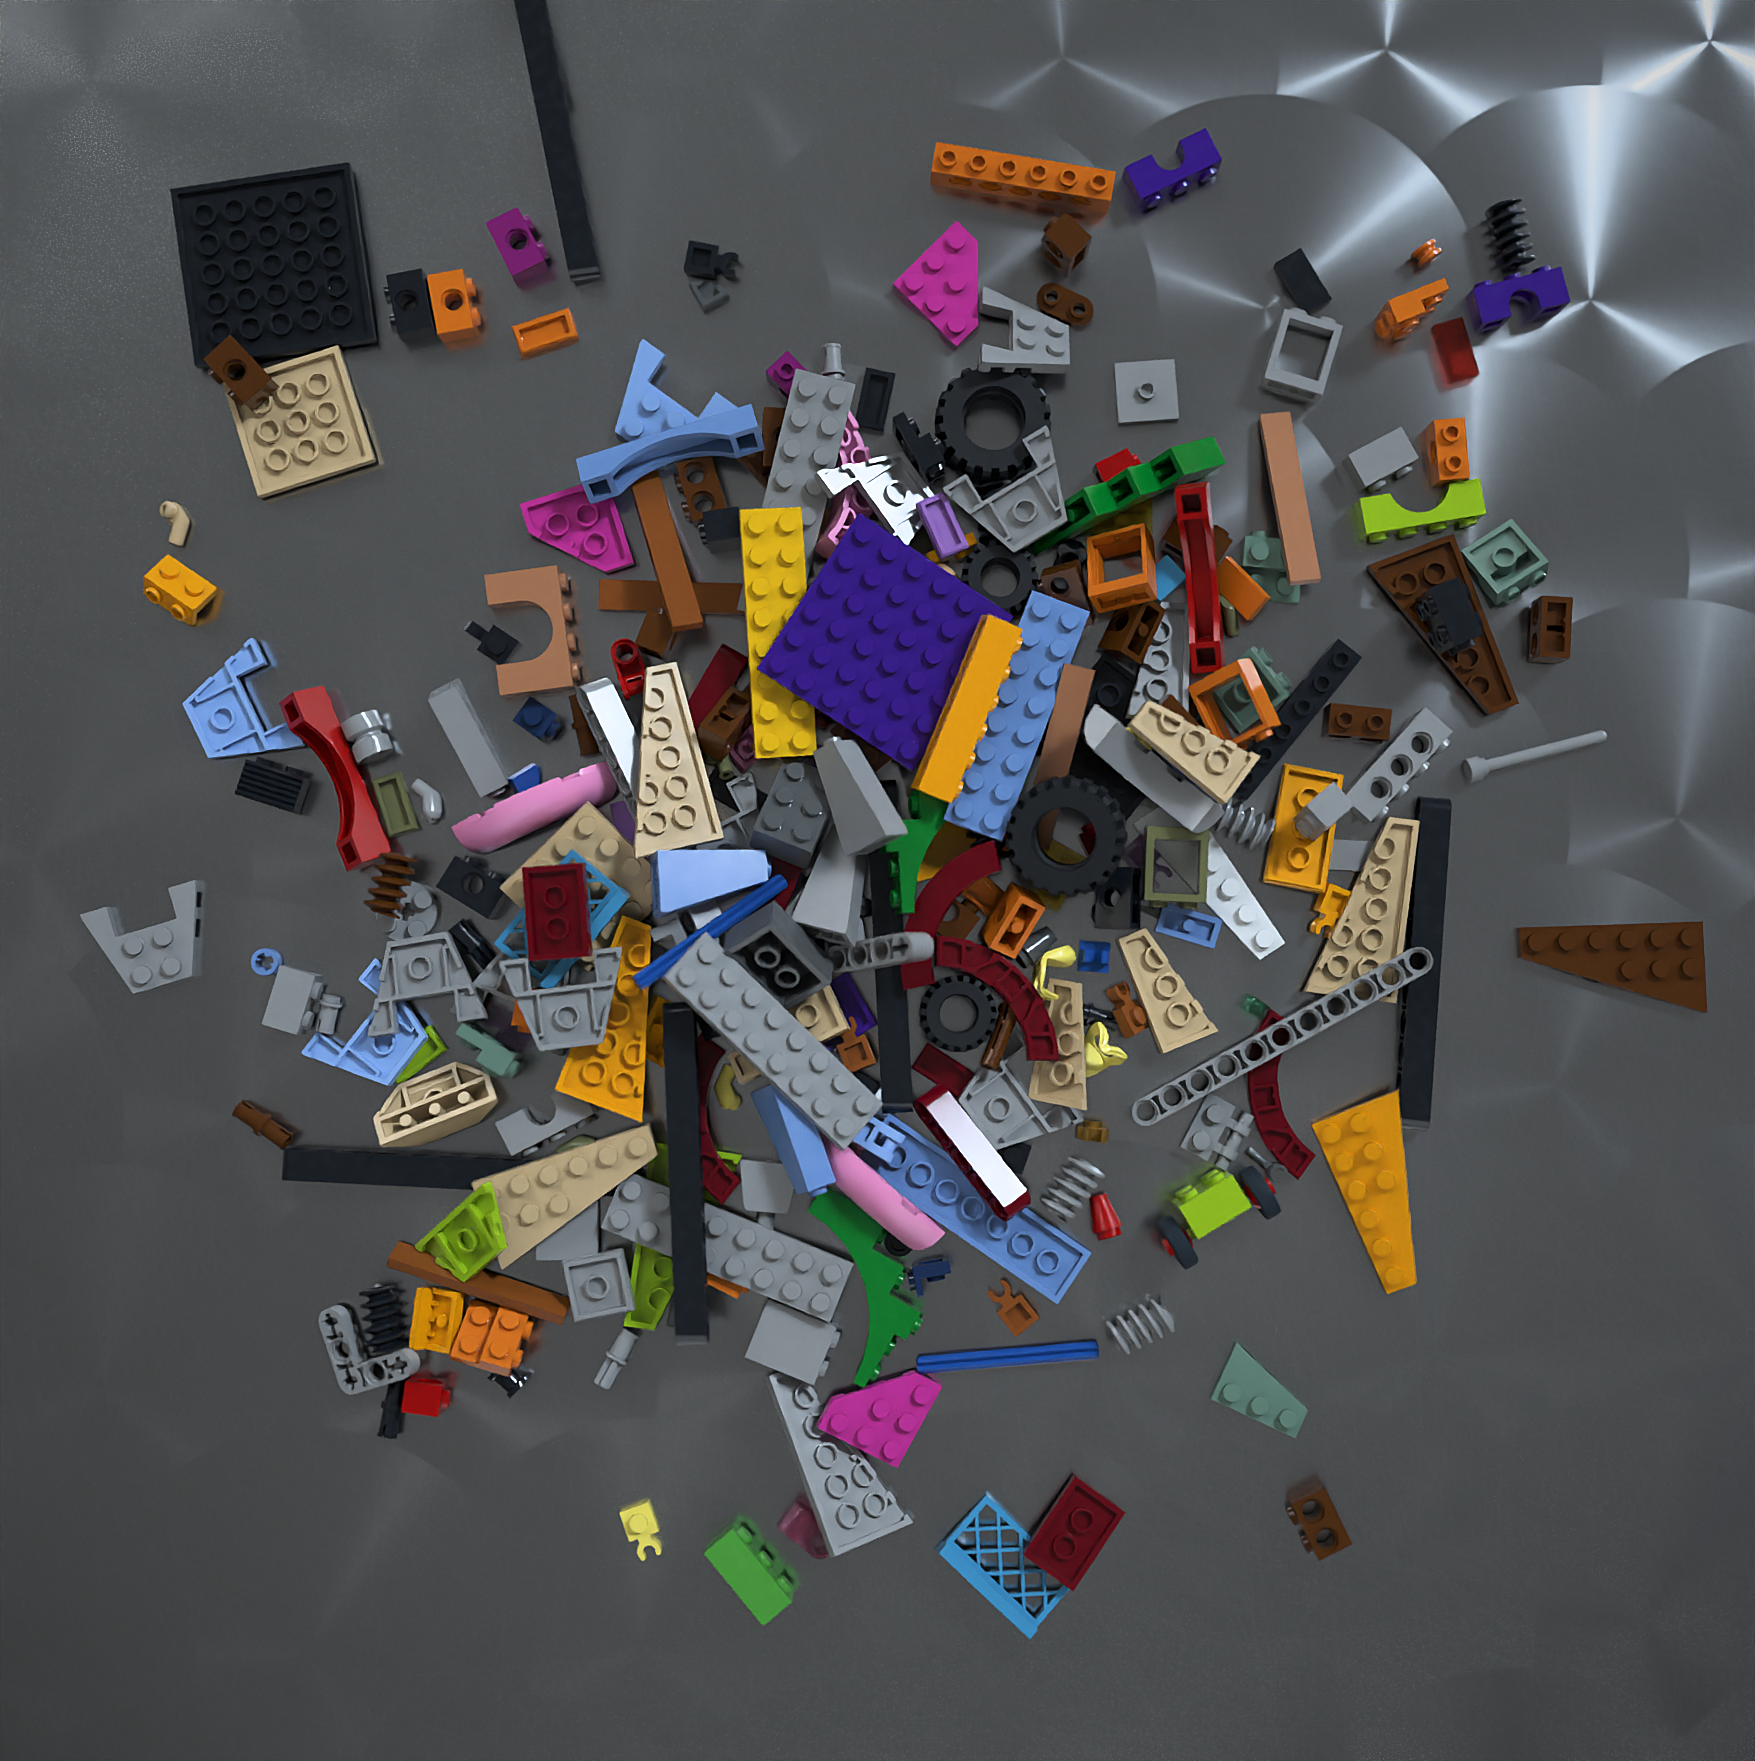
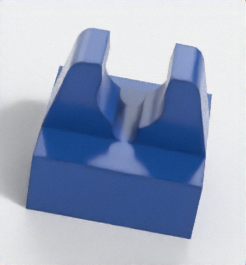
(1093, 956)

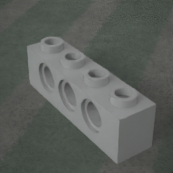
(1423, 726)

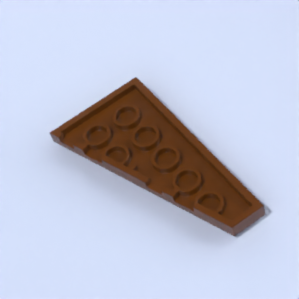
(1424, 567)
(1641, 958)

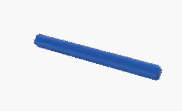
(713, 928)
(1007, 1357)

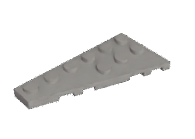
(836, 1476)

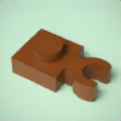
(1129, 1013)
(855, 1050)
(1015, 1312)

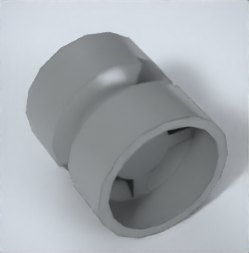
(367, 737)

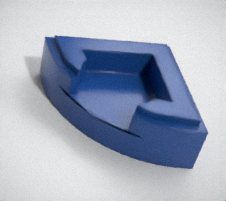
(524, 779)

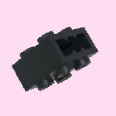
(1449, 617)

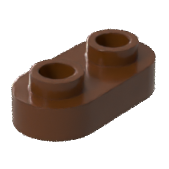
(1063, 307)

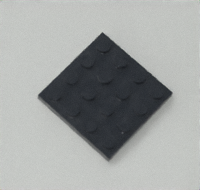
(1111, 692)

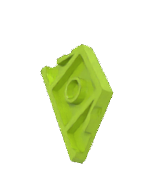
(468, 1235)

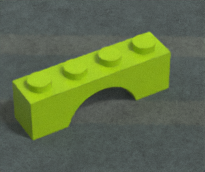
(1381, 515)

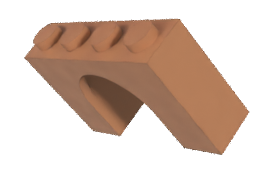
(555, 667)

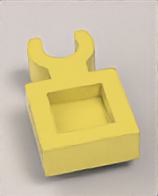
(641, 1524)

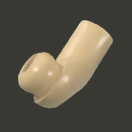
(178, 520)

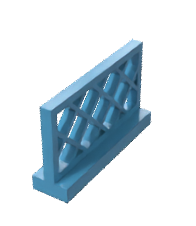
(598, 920)
(982, 1580)

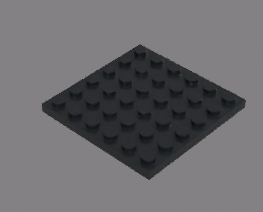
(274, 263)

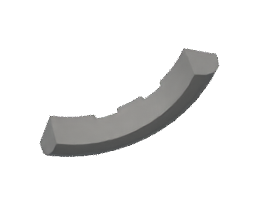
(1149, 772)

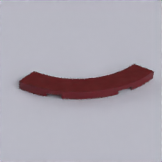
(937, 899)
(1010, 984)
(1267, 1108)
(717, 1177)

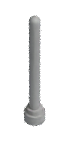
(1477, 768)

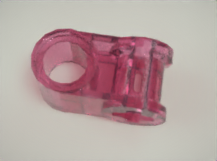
(802, 1528)

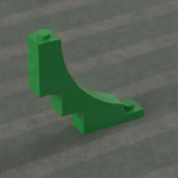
(1132, 486)

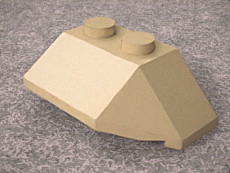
(435, 1106)

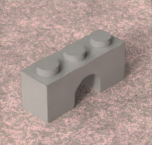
(523, 1132)

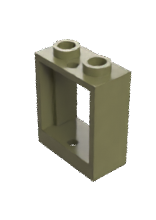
(1180, 834)

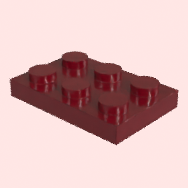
(557, 911)
(1073, 1533)

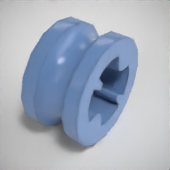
(256, 958)

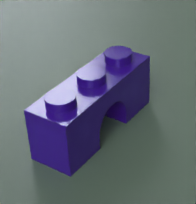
(1150, 182)
(1542, 290)

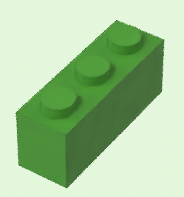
(749, 1573)

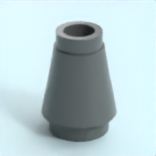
(1035, 947)

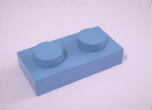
(1188, 925)

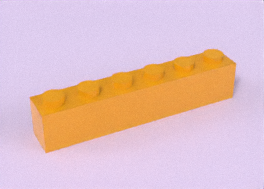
(967, 708)

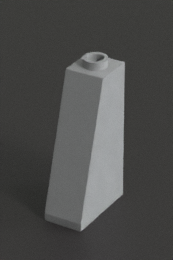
(468, 738)
(856, 798)
(833, 894)

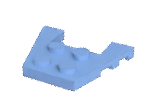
(650, 410)
(226, 716)
(373, 1058)

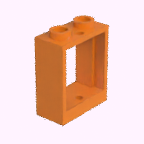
(1127, 590)
(1202, 696)

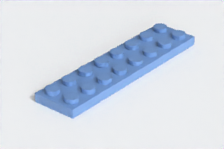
(1019, 718)
(940, 1189)

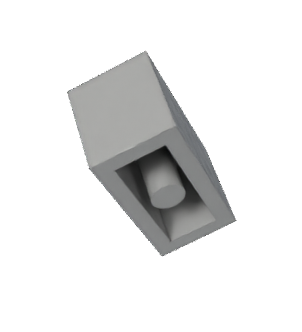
(1380, 460)
(1322, 812)
(293, 1000)

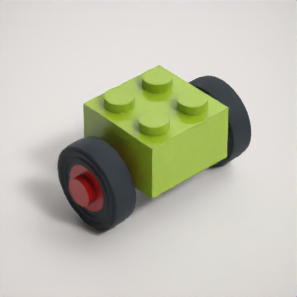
(1212, 1205)

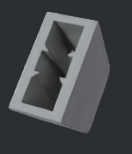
(765, 1189)

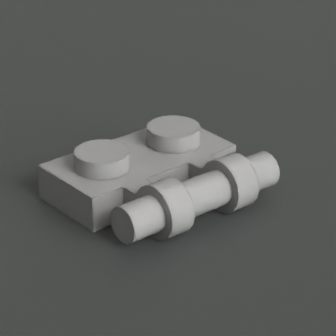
(1208, 1126)

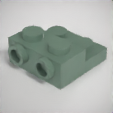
(1506, 562)
(1265, 564)
(1235, 699)
(495, 1055)

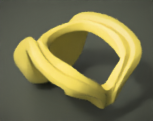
(1058, 957)
(1095, 1058)

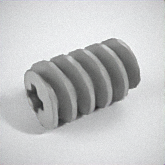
(1245, 824)
(1071, 1188)
(1142, 1325)

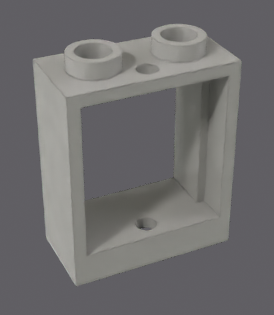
(1292, 383)

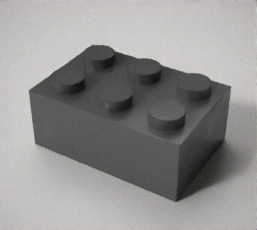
(792, 814)
(779, 955)

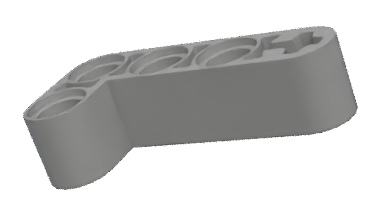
(879, 951)

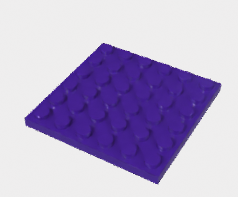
(879, 641)

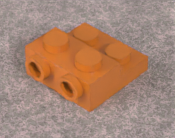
(1405, 311)
(491, 1338)

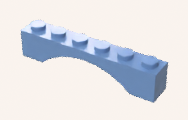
(616, 468)

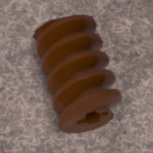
(390, 884)

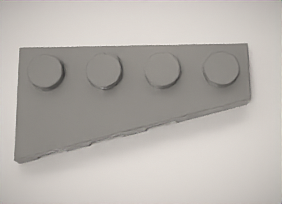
(1166, 661)

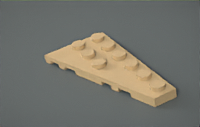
(673, 788)
(1374, 917)
(554, 1189)

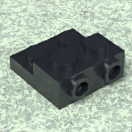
(922, 452)

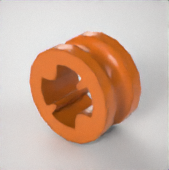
(1426, 253)

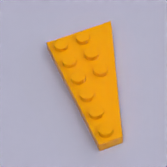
(615, 1070)
(1370, 1168)

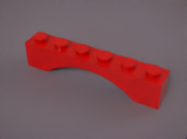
(1201, 574)
(313, 720)

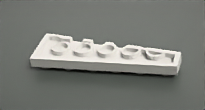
(1226, 890)

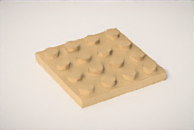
(305, 426)
(606, 850)

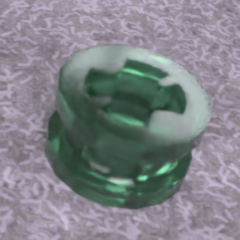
(1254, 1007)

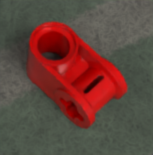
(629, 672)

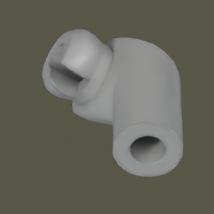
(430, 801)

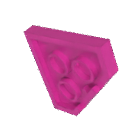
(945, 285)
(580, 528)
(881, 1415)

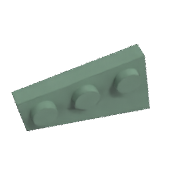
(1255, 1393)

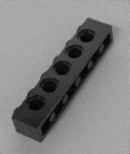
(1298, 712)

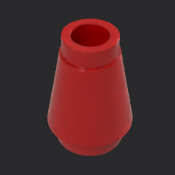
(1104, 1218)

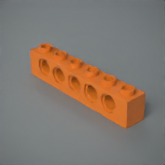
(1022, 177)

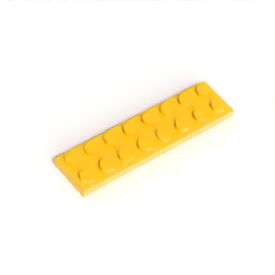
(772, 591)

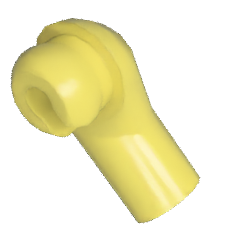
(724, 1090)

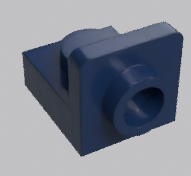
(538, 720)
(932, 1269)

